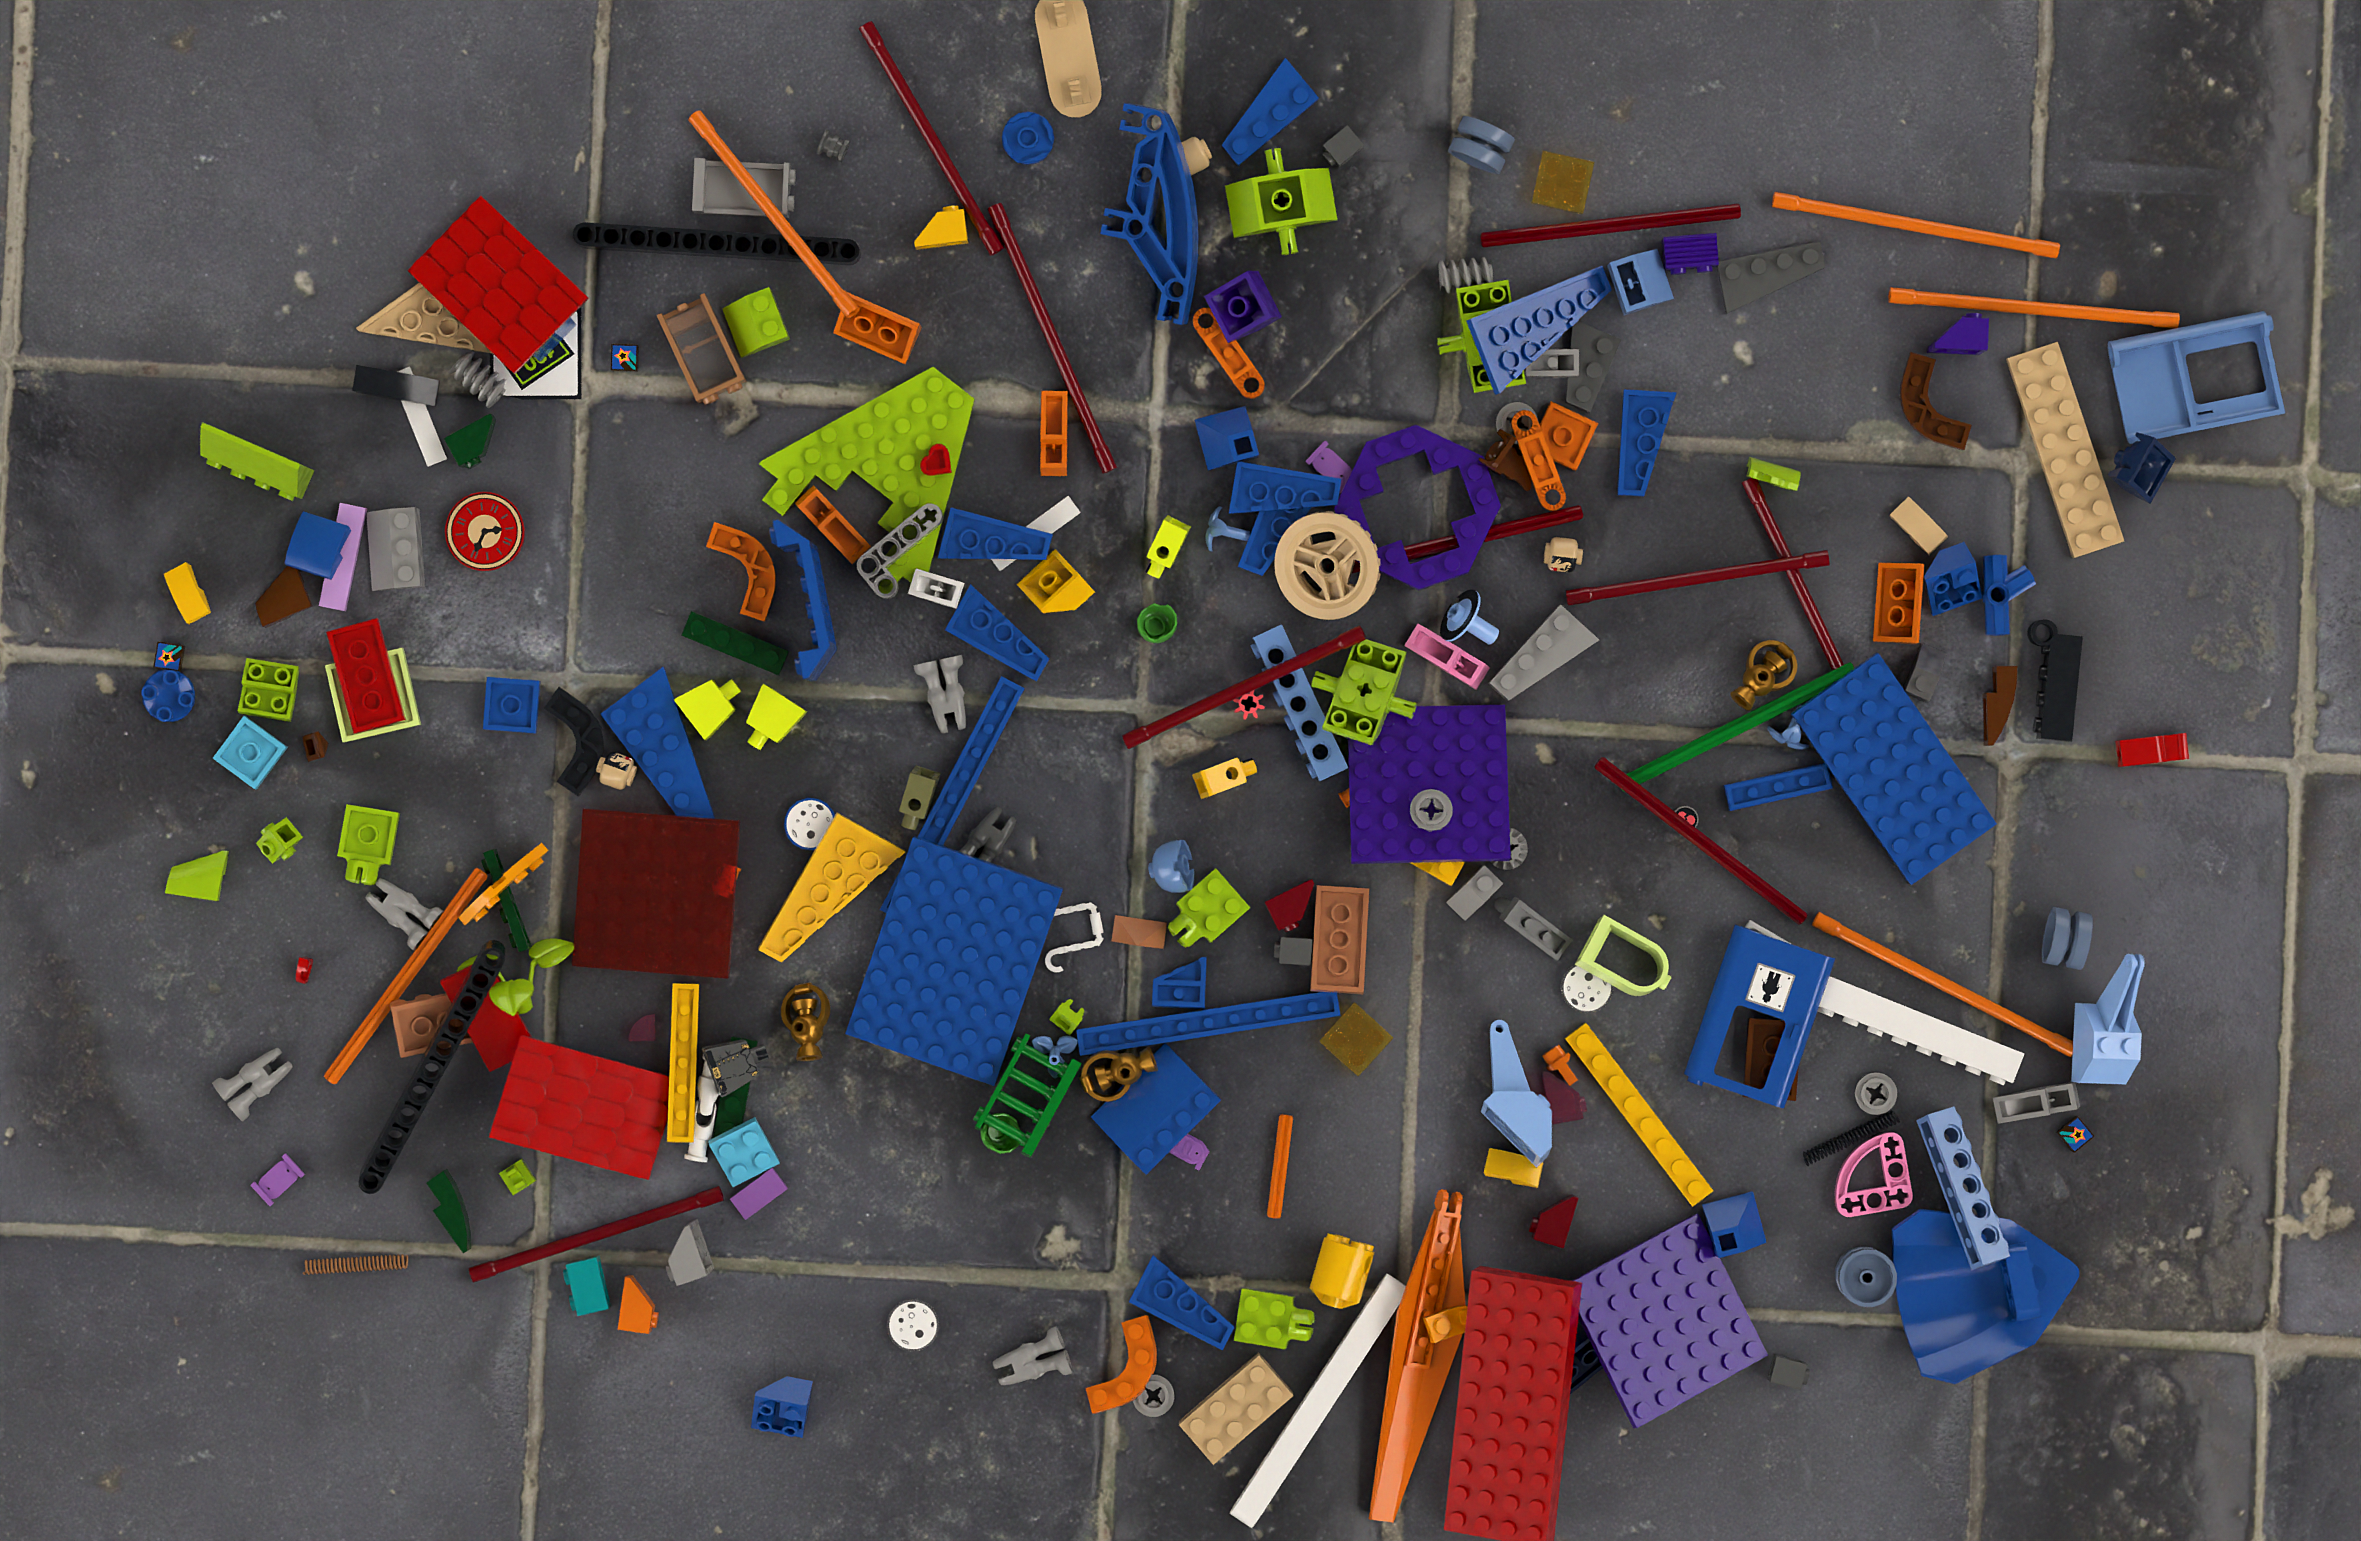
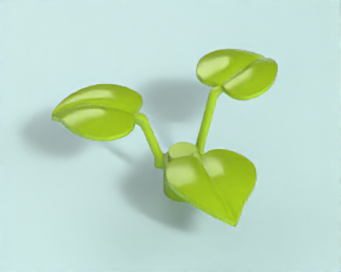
(517, 994)

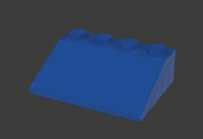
(1157, 1110)

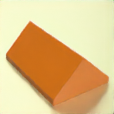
(879, 330)
(1898, 603)

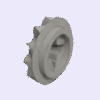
(1508, 412)
(1440, 802)
(1518, 854)
(1888, 1090)
(1166, 1396)

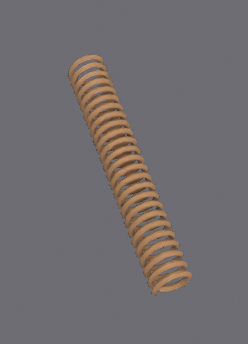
(356, 1264)

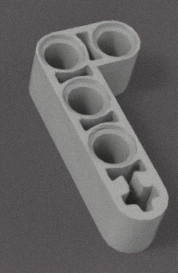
(903, 546)

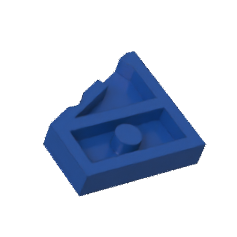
(1181, 987)

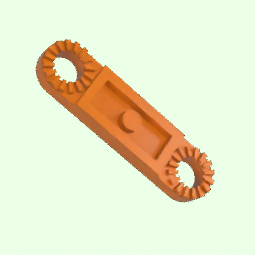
(1229, 355)
(1538, 460)

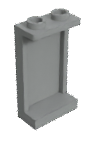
(720, 193)

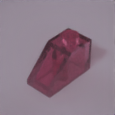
(1564, 1100)

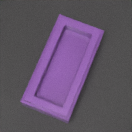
(758, 1193)

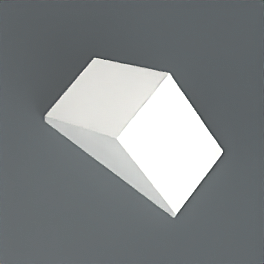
(936, 588)

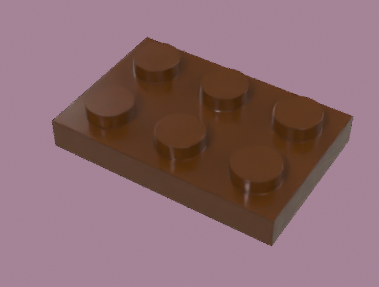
(1761, 1047)

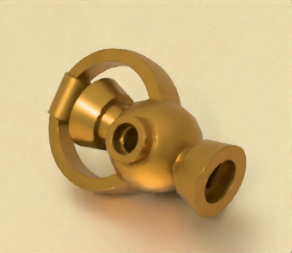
(1759, 678)
(806, 1027)
(1116, 1072)

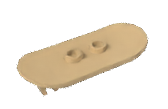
(1068, 56)

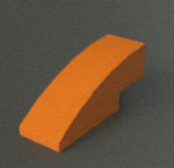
(1054, 433)
(832, 524)

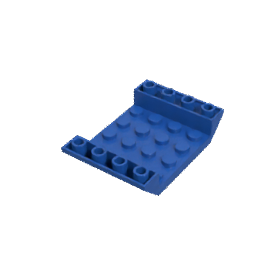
(810, 662)

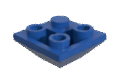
(1226, 438)
(1952, 579)
(1734, 1224)
(782, 1407)

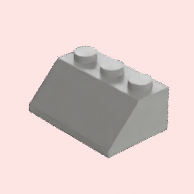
(395, 549)
(690, 1256)

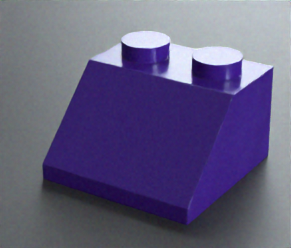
(1243, 306)
(1964, 336)

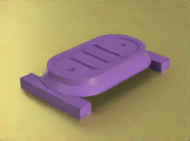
(1331, 464)
(1187, 1149)
(277, 1179)

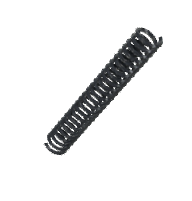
(1849, 1134)

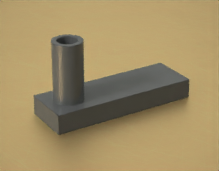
(1533, 926)

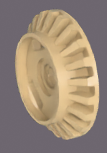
(1299, 554)

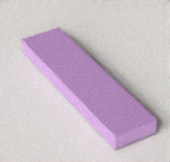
(336, 591)

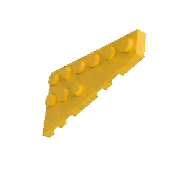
(834, 875)

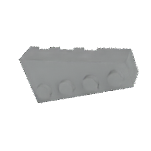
(1547, 649)

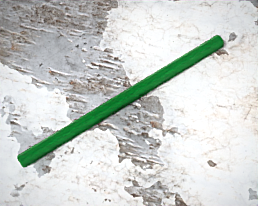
(1738, 726)

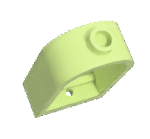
(1594, 944)

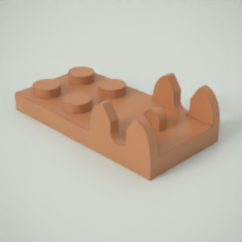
(1339, 939)
(418, 1021)

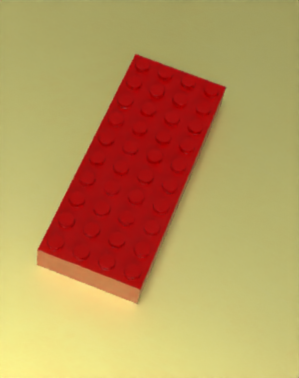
(1512, 1405)

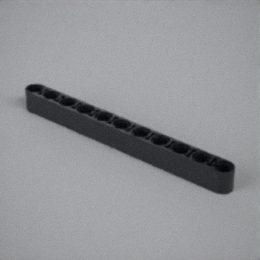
(703, 246)
(434, 1055)

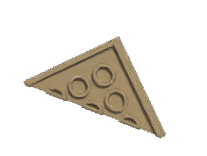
(421, 319)

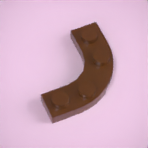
(1919, 409)

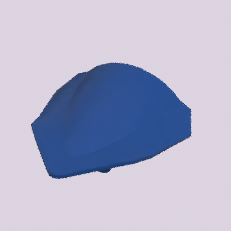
(1977, 1317)

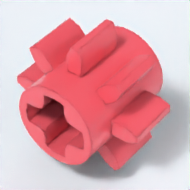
(1242, 708)

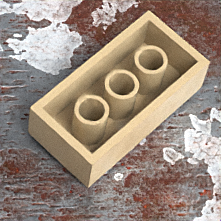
(1235, 1408)

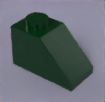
(471, 442)

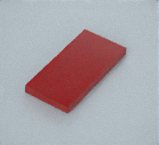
(366, 675)
(492, 1029)

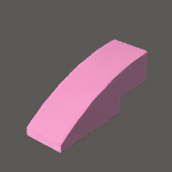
(1447, 656)

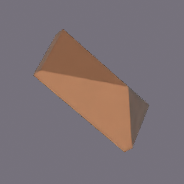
(1139, 932)

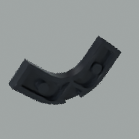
(587, 735)

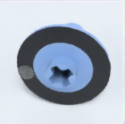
(1463, 617)

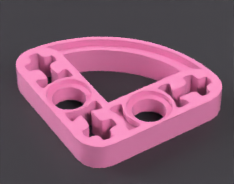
(1891, 1183)

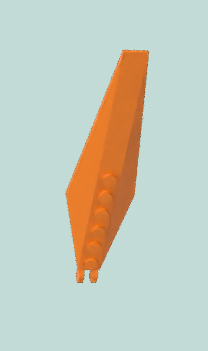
(1416, 1364)

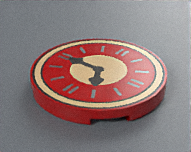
(485, 531)

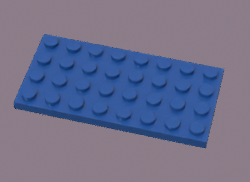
(1893, 768)

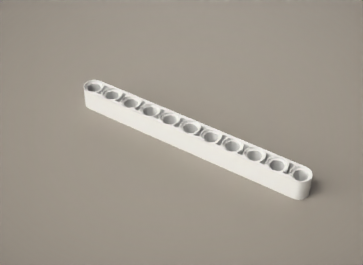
(1318, 1401)

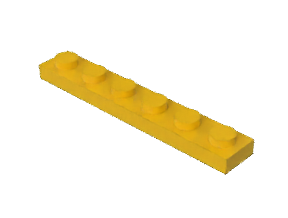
(683, 1063)

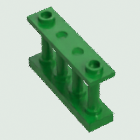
(1040, 1117)

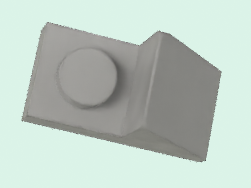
(1555, 364)

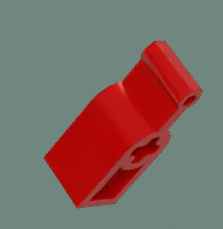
(2152, 749)

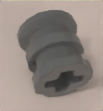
(833, 146)

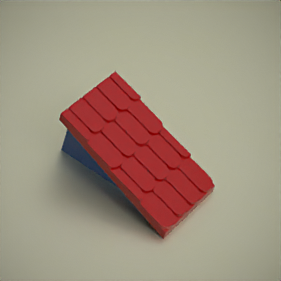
(499, 286)
(583, 1108)

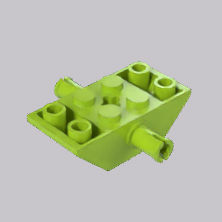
(1253, 200)
(1471, 303)
(1371, 672)

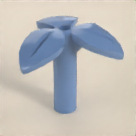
(1218, 527)
(1790, 736)
(1065, 1044)

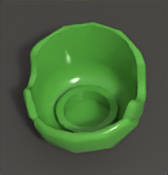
(1157, 623)
(997, 1140)

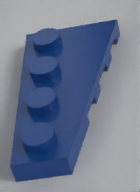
(1273, 488)
(983, 537)

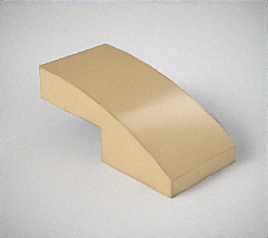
(1918, 525)

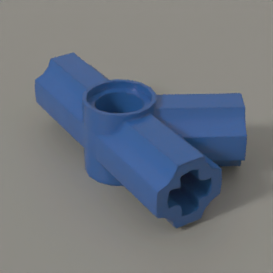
(2009, 585)

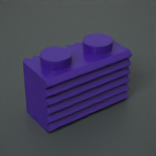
(1690, 252)

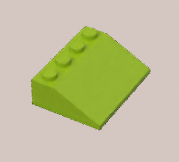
(253, 461)

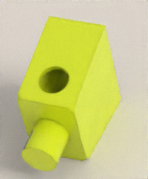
(1171, 535)
(708, 706)
(772, 717)

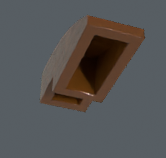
(1999, 703)

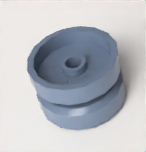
(1481, 145)
(2067, 938)
(1881, 1279)

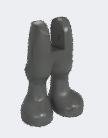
(989, 837)

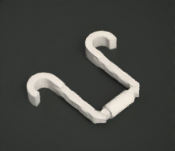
(1096, 928)

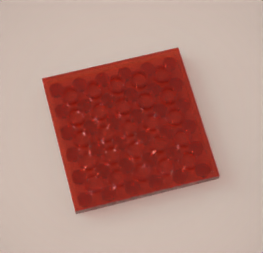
(656, 893)

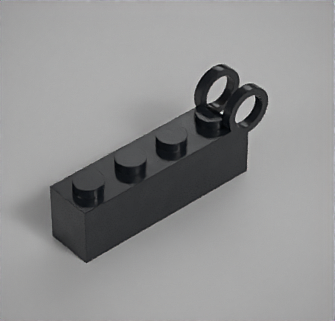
(2059, 683)

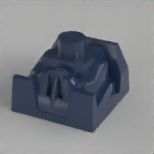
(2142, 467)

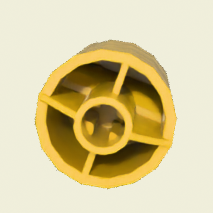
(1341, 1271)

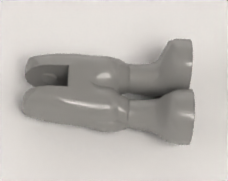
(944, 700)
(395, 909)
(262, 1080)
(1025, 1363)

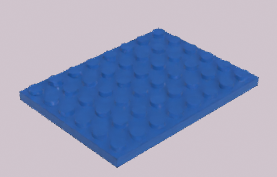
(954, 960)

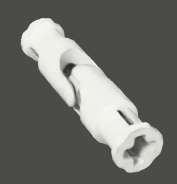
(702, 1133)

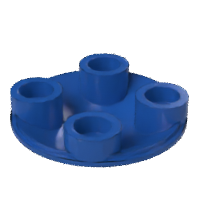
(168, 695)

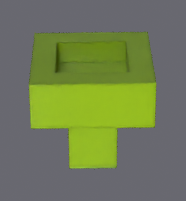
(1066, 1018)
(517, 1177)

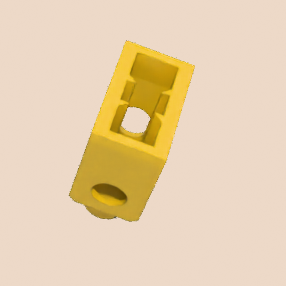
(1215, 780)

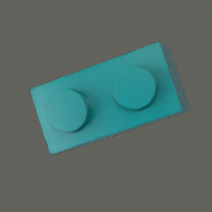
(587, 1285)

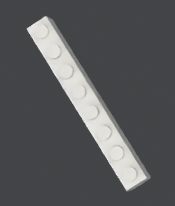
(1920, 1029)

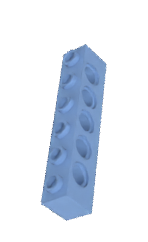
(1334, 761)
(1958, 1200)

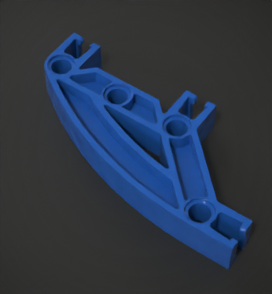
(1178, 257)

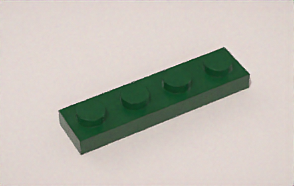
(735, 643)
(509, 912)
(733, 1106)

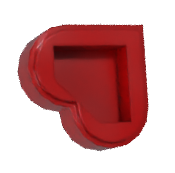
(937, 461)

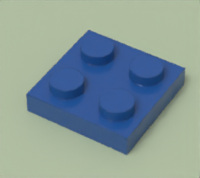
(511, 705)

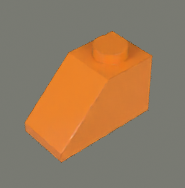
(636, 1309)

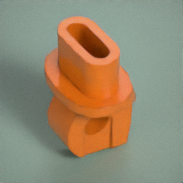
(1557, 1060)

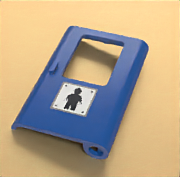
(1771, 980)

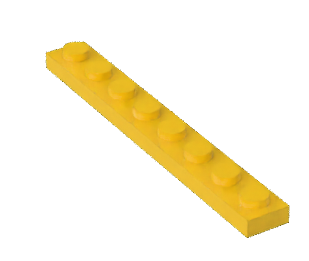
(1639, 1114)

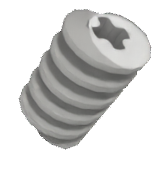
(1464, 274)
(479, 379)

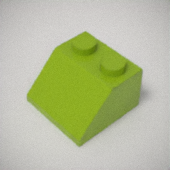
(756, 322)

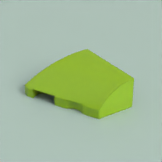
(1773, 474)
(199, 877)

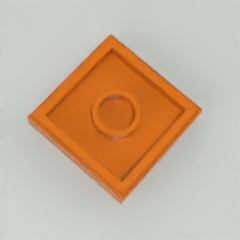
(1566, 434)

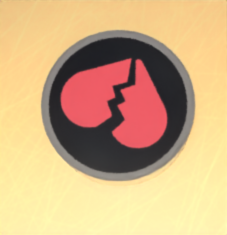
(1688, 814)

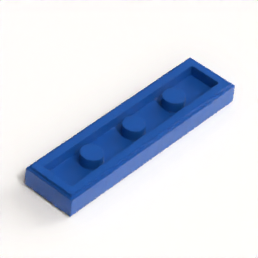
(1777, 786)

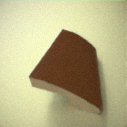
(283, 598)

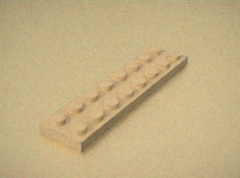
(2065, 450)

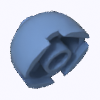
(1171, 867)

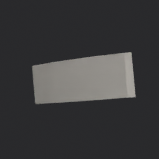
(2036, 1102)

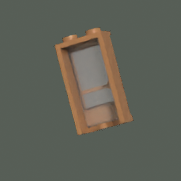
(702, 350)

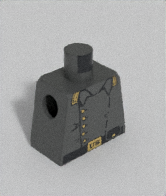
(733, 1064)

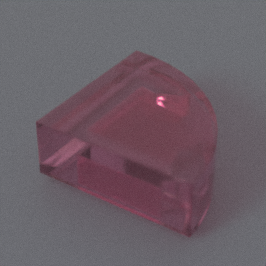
(644, 1029)

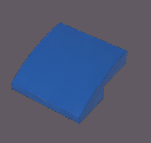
(317, 545)

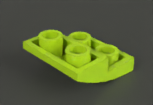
(268, 689)

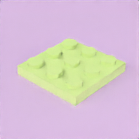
(406, 693)

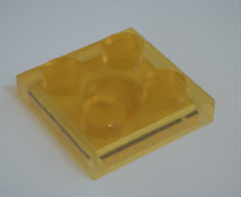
(1562, 182)
(1356, 1039)

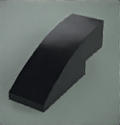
(395, 385)

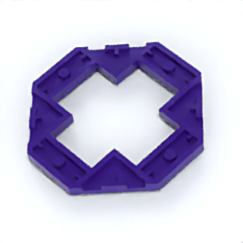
(1442, 456)

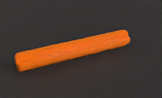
(1280, 1166)

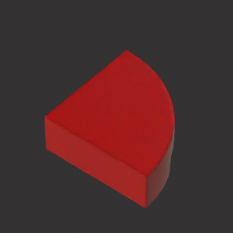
(303, 969)

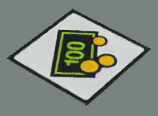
(552, 378)

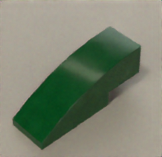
(452, 1210)

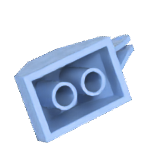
(2107, 1032)
(1512, 1106)

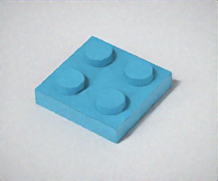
(250, 752)
(743, 1152)

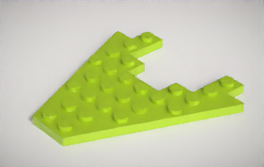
(885, 448)

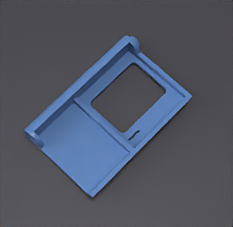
(2156, 383)

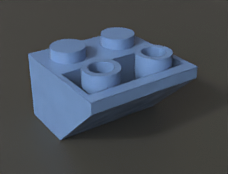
(1640, 281)

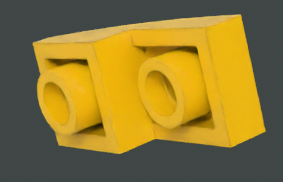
(186, 593)
(1512, 1167)

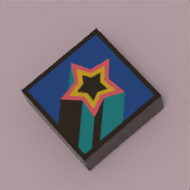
(624, 357)
(169, 656)
(2075, 1134)

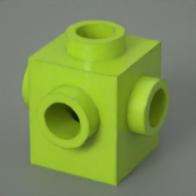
(279, 840)

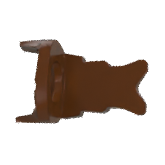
(1503, 460)

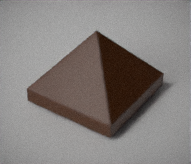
(315, 746)

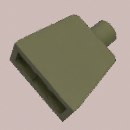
(920, 786)

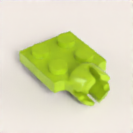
(367, 842)
(1207, 910)
(1271, 1319)

